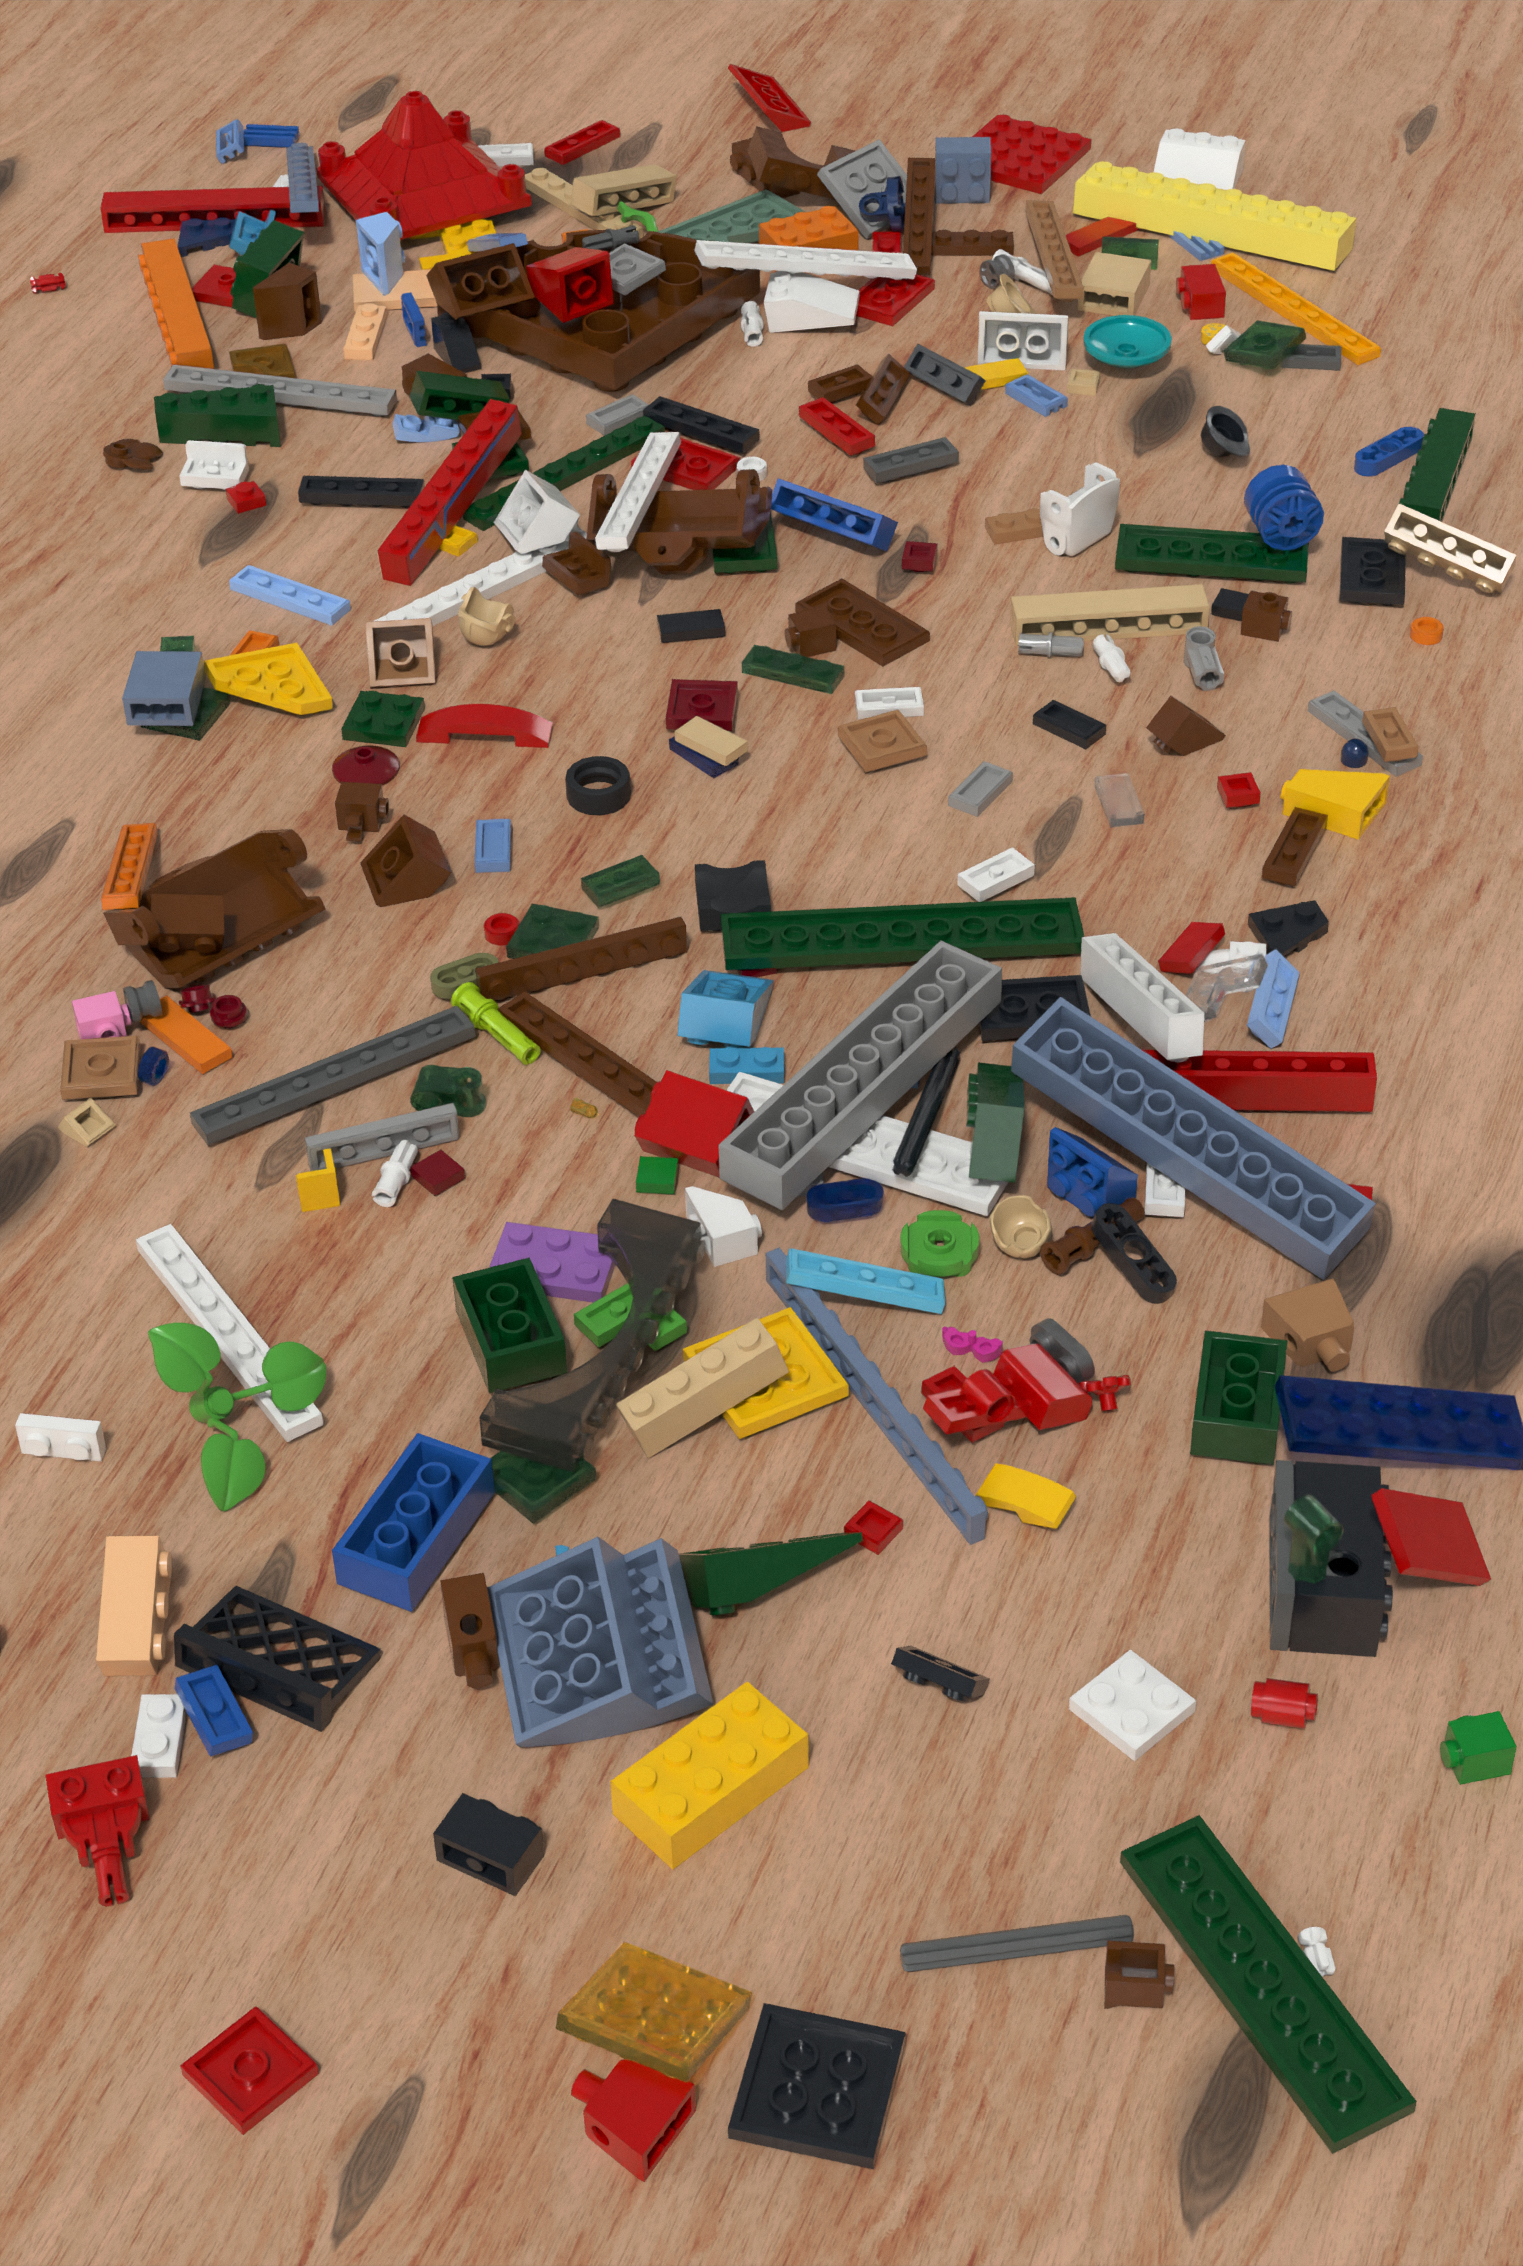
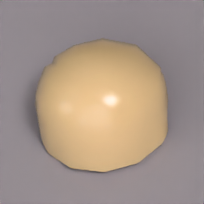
(1020, 1226)

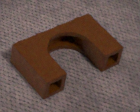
(782, 168)

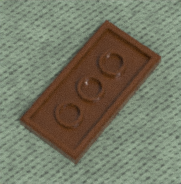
(866, 622)

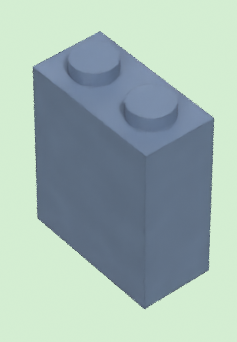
(164, 688)

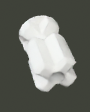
(1320, 1956)

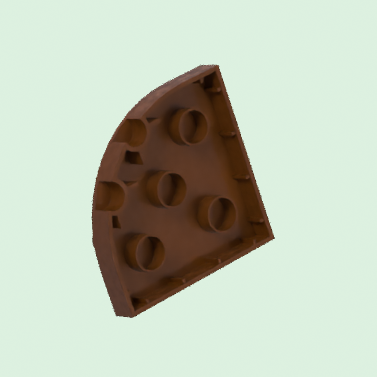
(636, 329)

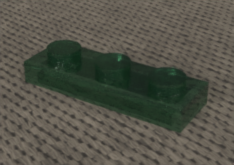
(793, 669)

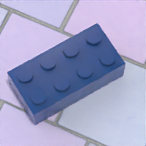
(413, 1522)

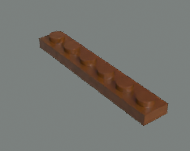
(919, 212)
(582, 960)
(580, 1053)

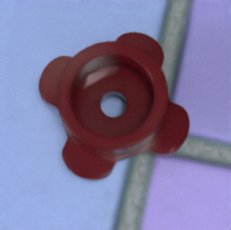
(197, 998)

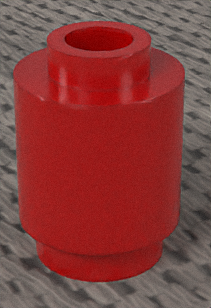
(1283, 1703)

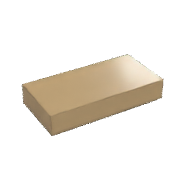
(711, 741)

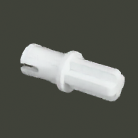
(1111, 657)
(395, 1174)

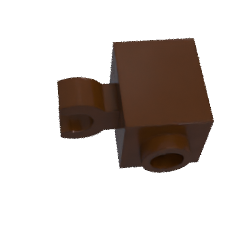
(360, 808)

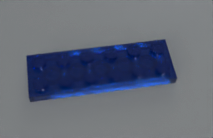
(1400, 1422)

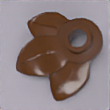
(131, 453)

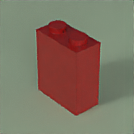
(690, 1121)

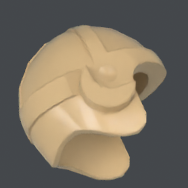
(484, 620)

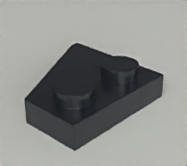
(1289, 926)

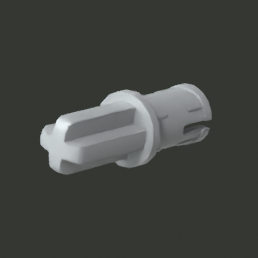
(1050, 645)

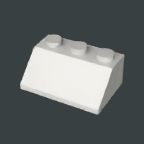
(1201, 158)
(1033, 338)
(536, 515)

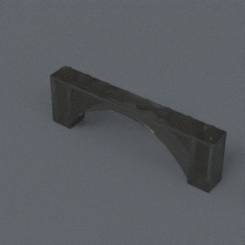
(561, 1416)

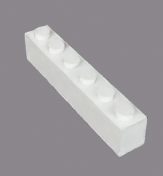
(1142, 997)

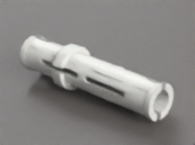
(1027, 272)

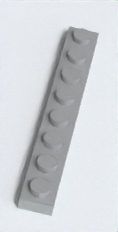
(287, 390)

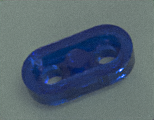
(845, 1200)

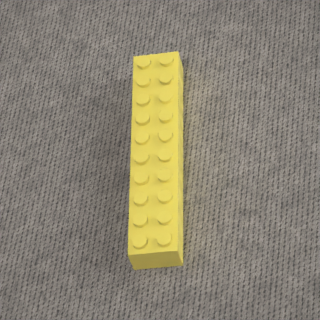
(1216, 214)

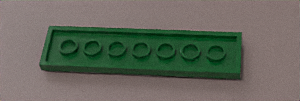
(1268, 1984)

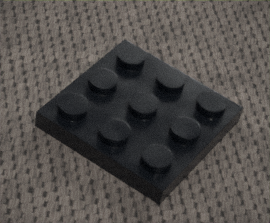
(817, 2086)

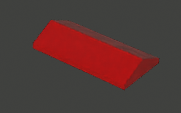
(771, 99)

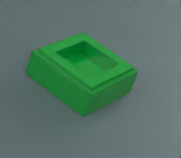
(657, 1175)

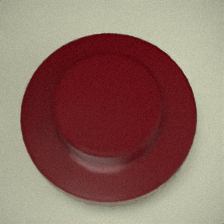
(228, 1011)

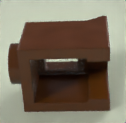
(1136, 1974)

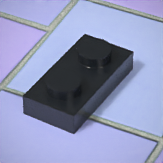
(924, 1667)

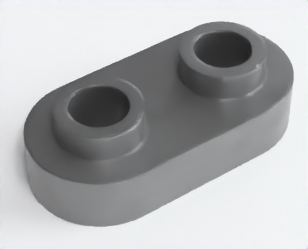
(1064, 1349)

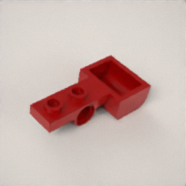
(1022, 1386)

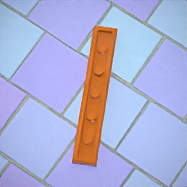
(129, 866)

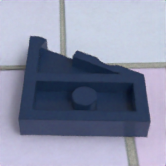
(204, 233)

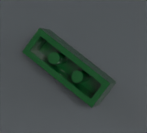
(453, 395)

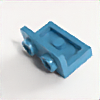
(247, 230)

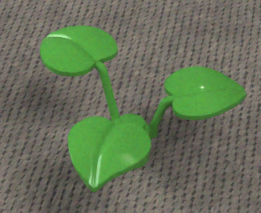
(183, 1359)

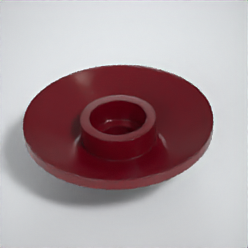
(366, 765)

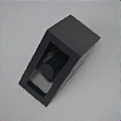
(455, 343)

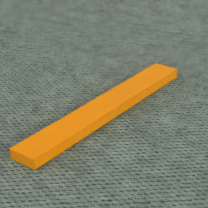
(1296, 308)

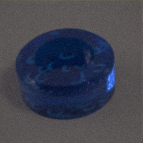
(153, 1066)

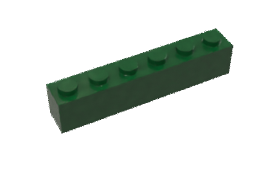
(1439, 463)

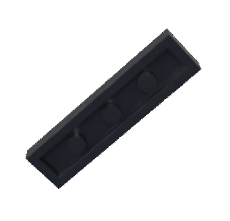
(702, 424)
(359, 490)

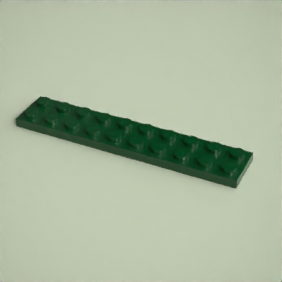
(899, 933)

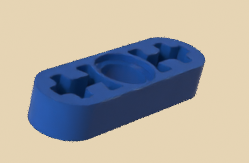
(1388, 451)

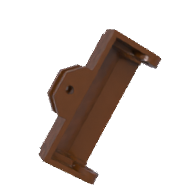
(689, 522)
(258, 905)

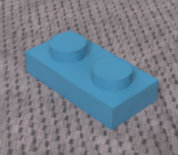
(758, 1062)

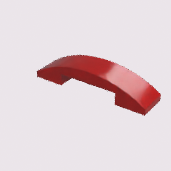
(485, 719)

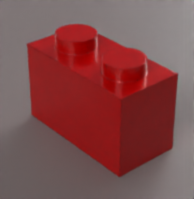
(1201, 291)

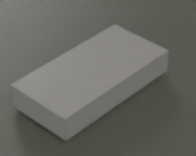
(616, 414)
(980, 789)

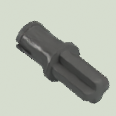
(612, 239)

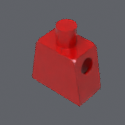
(634, 2113)

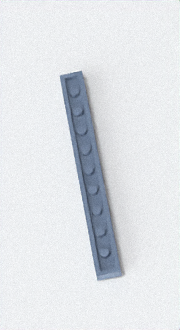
(882, 1403)

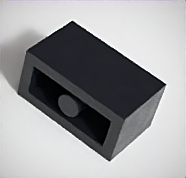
(489, 1844)

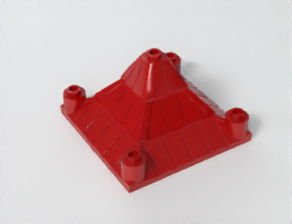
(422, 172)

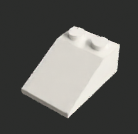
(808, 302)

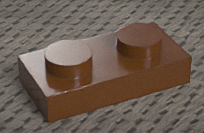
(840, 383)

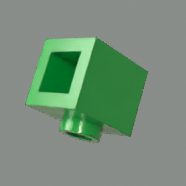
(1478, 1747)

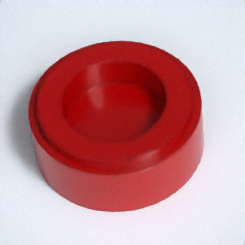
(500, 928)

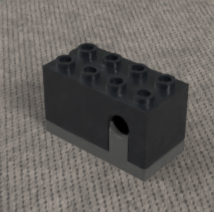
(1347, 1606)

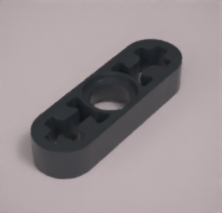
(1132, 1236)

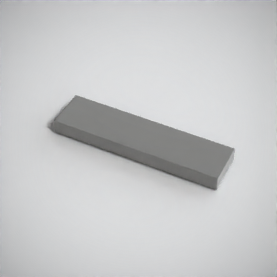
(1347, 722)
(381, 1137)

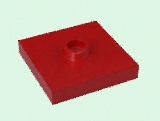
(215, 286)

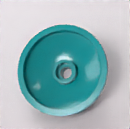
(1127, 341)

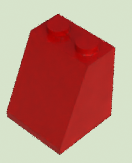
(572, 282)

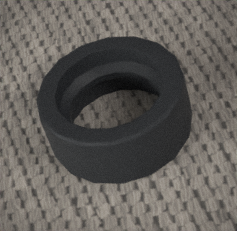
(594, 770)

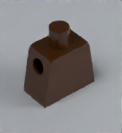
(470, 1628)

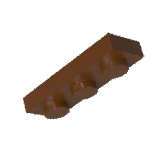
(971, 243)
(882, 389)
(1294, 846)

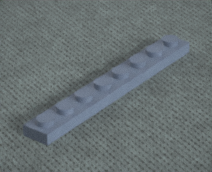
(302, 178)

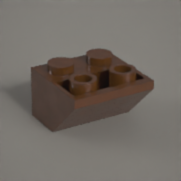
(287, 303)

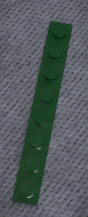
(571, 468)

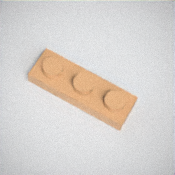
(365, 332)

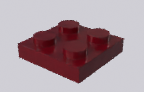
(702, 698)

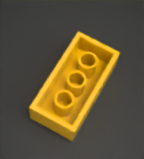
(709, 1774)

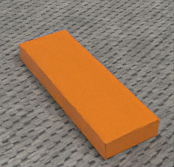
(187, 1036)

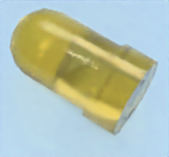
(583, 1108)

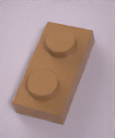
(1014, 526)
(1390, 734)

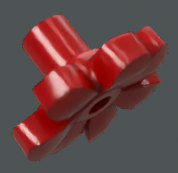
(1106, 1389)

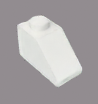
(725, 1225)

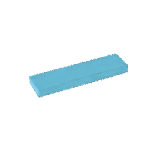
(865, 1281)

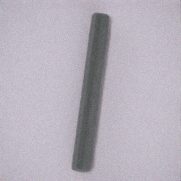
(1015, 1943)

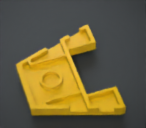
(455, 240)

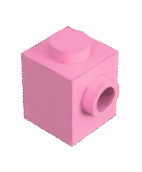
(101, 1016)

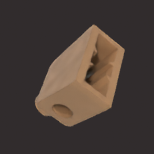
(1313, 1323)

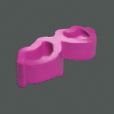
(962, 1343)

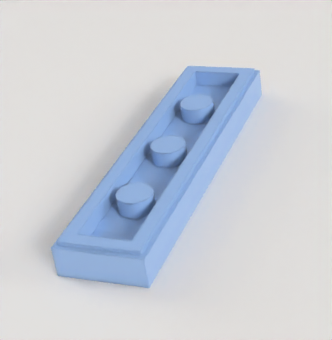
(290, 595)

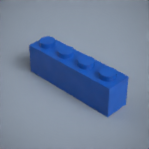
(833, 515)

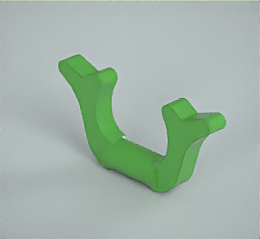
(631, 214)

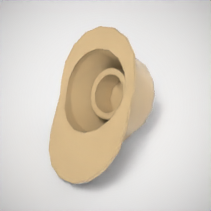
(1008, 298)

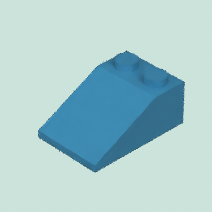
(723, 1008)

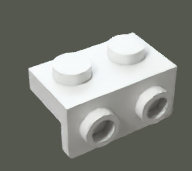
(214, 465)

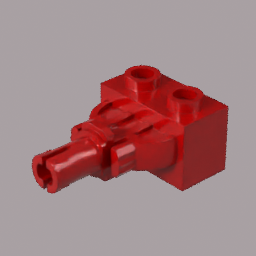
(98, 1810)

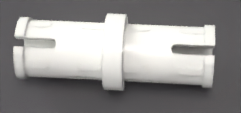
(751, 323)

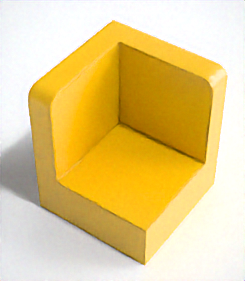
(319, 1187)

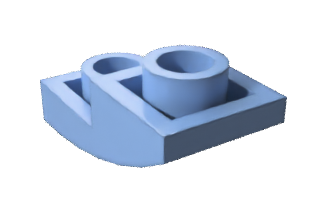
(431, 429)

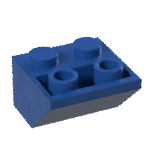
(1086, 1173)

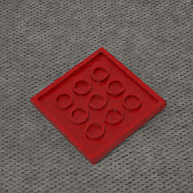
(1030, 154)

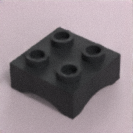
(730, 891)

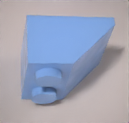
(380, 250)

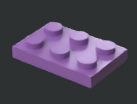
(563, 1260)

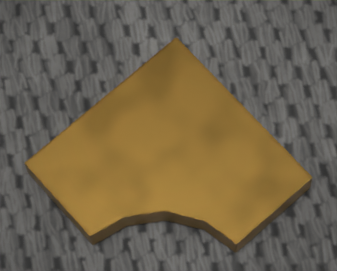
(264, 360)

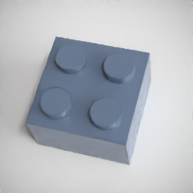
(962, 169)

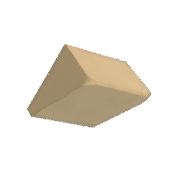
(86, 1123)

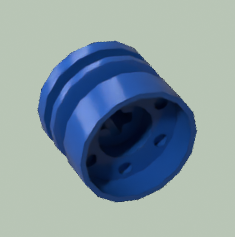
(1283, 507)

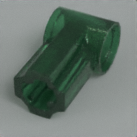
(1313, 1536)

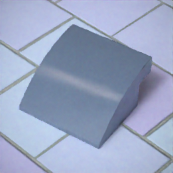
(597, 1644)

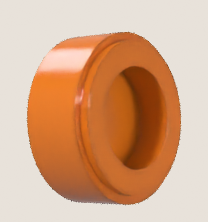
(1426, 631)

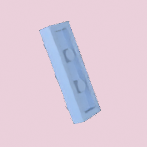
(1273, 1000)

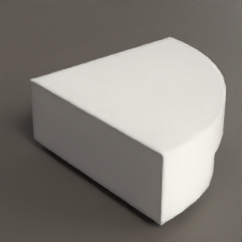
(1222, 340)

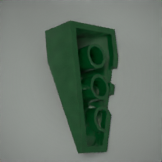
(738, 1575)

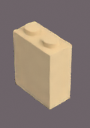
(1114, 284)

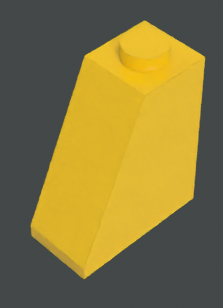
(1346, 797)

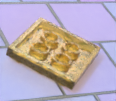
(654, 2011)

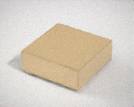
(1083, 382)

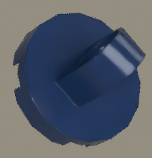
(890, 205)

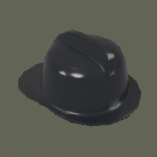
(1225, 433)

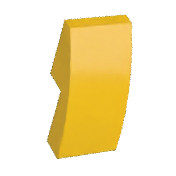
(1030, 1495)

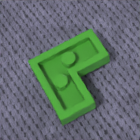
(607, 1316)

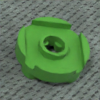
(926, 1258)

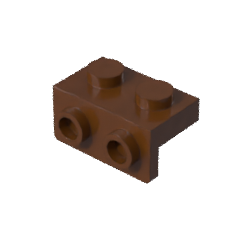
(580, 566)

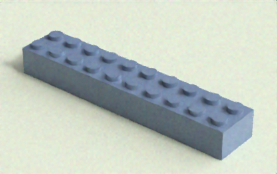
(1193, 1138)

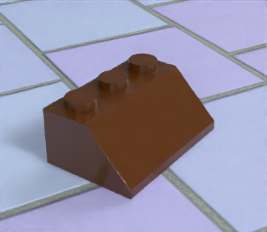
(480, 282)

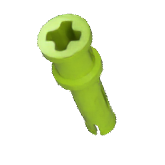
(485, 1015)

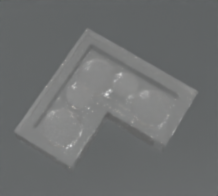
(1218, 979)

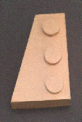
(133, 1606)

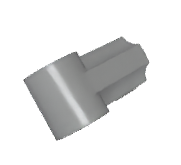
(1202, 658)

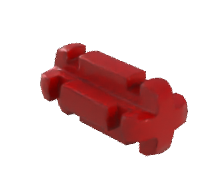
(47, 283)

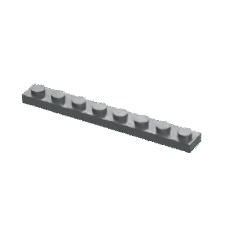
(331, 1075)

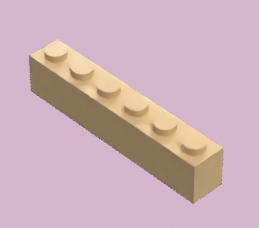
(1111, 612)

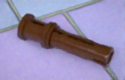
(1080, 1241)

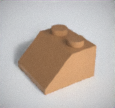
(400, 652)

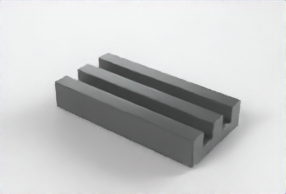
(1314, 357)

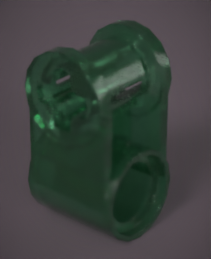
(449, 1085)

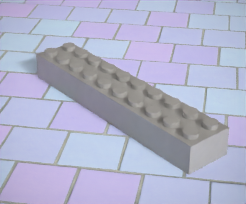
(859, 1075)

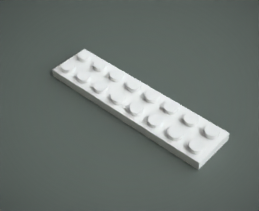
(939, 1172)

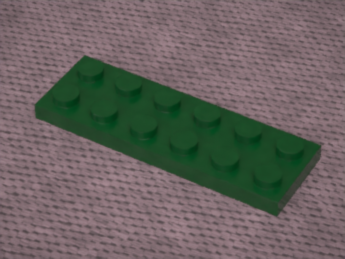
(1207, 553)

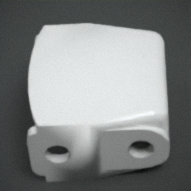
(1082, 516)

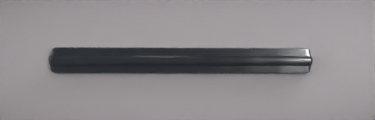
(925, 1114)

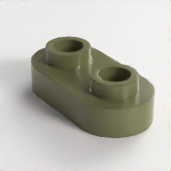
(450, 976)

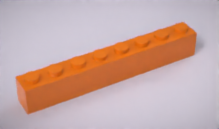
(174, 305)

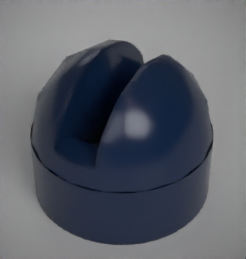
(1354, 753)

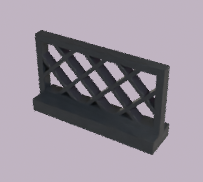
(260, 1676)

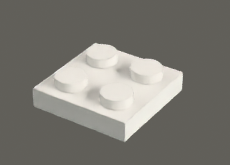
(1132, 1705)

